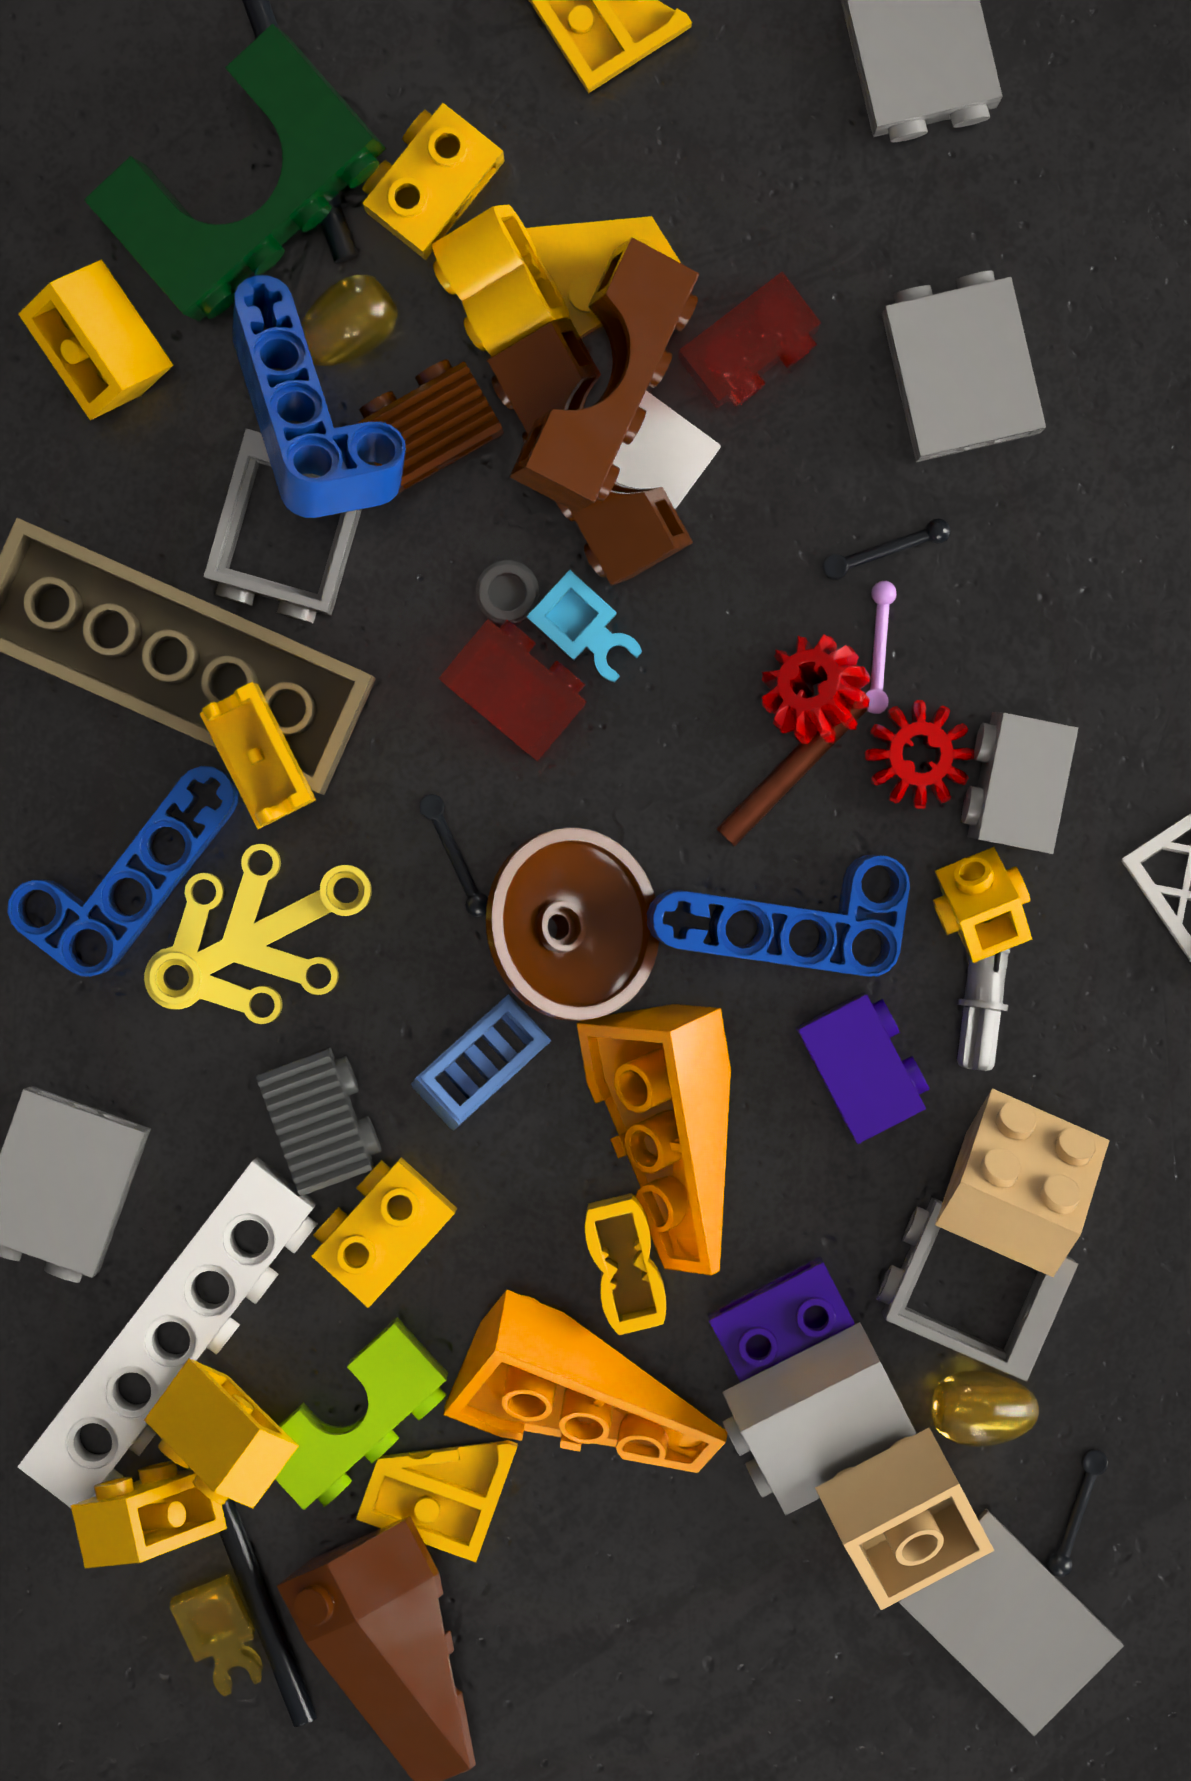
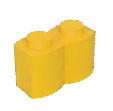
(497, 279)
(630, 1280)

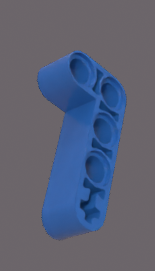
(296, 395)
(137, 862)
(776, 921)

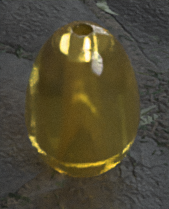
(349, 320)
(982, 1408)

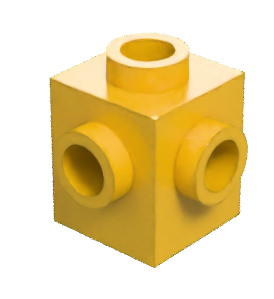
(982, 891)

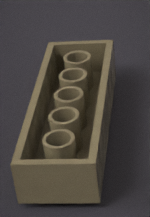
(167, 648)

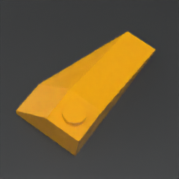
(669, 1099)
(558, 1379)

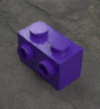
(863, 1067)
(780, 1319)

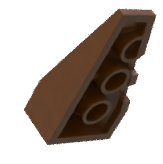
(382, 1638)

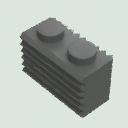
(317, 1120)

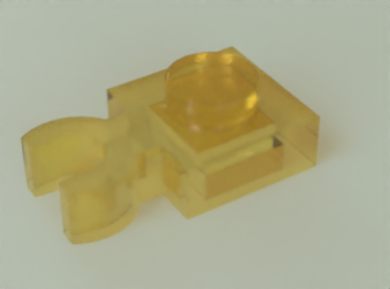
(216, 1626)

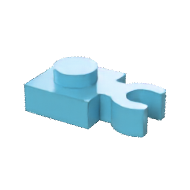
(578, 619)

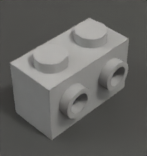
(1019, 781)

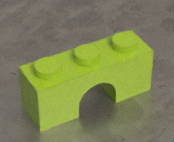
(398, 1381)

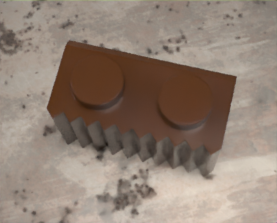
(437, 420)

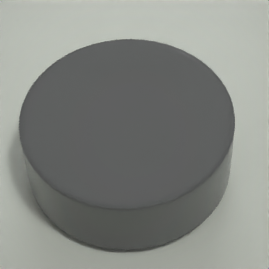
(507, 592)

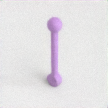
(883, 594)

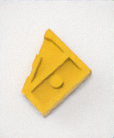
(609, 35)
(580, 253)
(444, 1492)

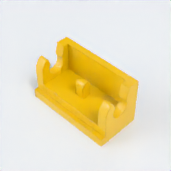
(257, 755)

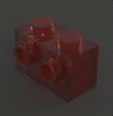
(750, 340)
(514, 688)

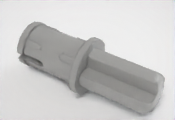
(982, 1012)

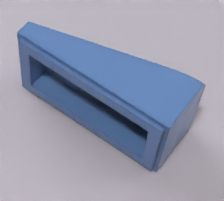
(439, 1099)

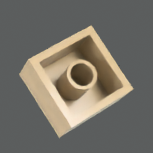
(1022, 1183)
(904, 1518)

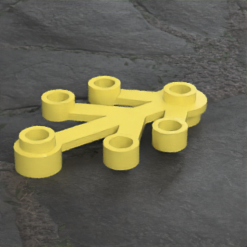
(248, 941)

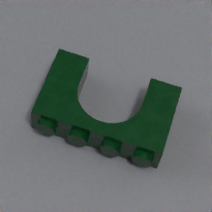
(321, 154)

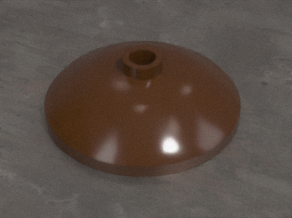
(600, 915)

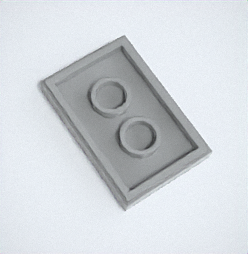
(1015, 1628)

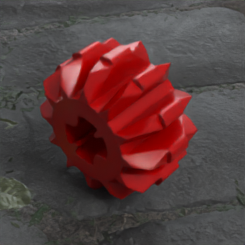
(837, 692)
(933, 738)

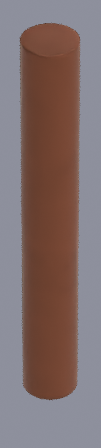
(778, 784)

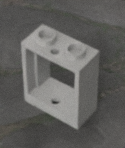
(242, 586)
(1029, 1329)

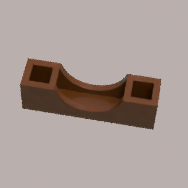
(639, 306)
(632, 524)

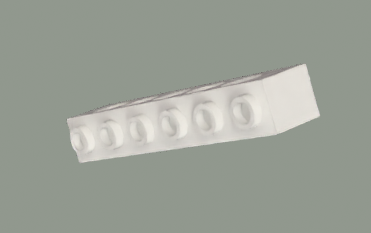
(259, 1195)

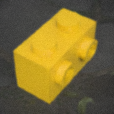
(431, 179)
(100, 340)
(382, 1231)
(219, 1435)
(144, 1517)

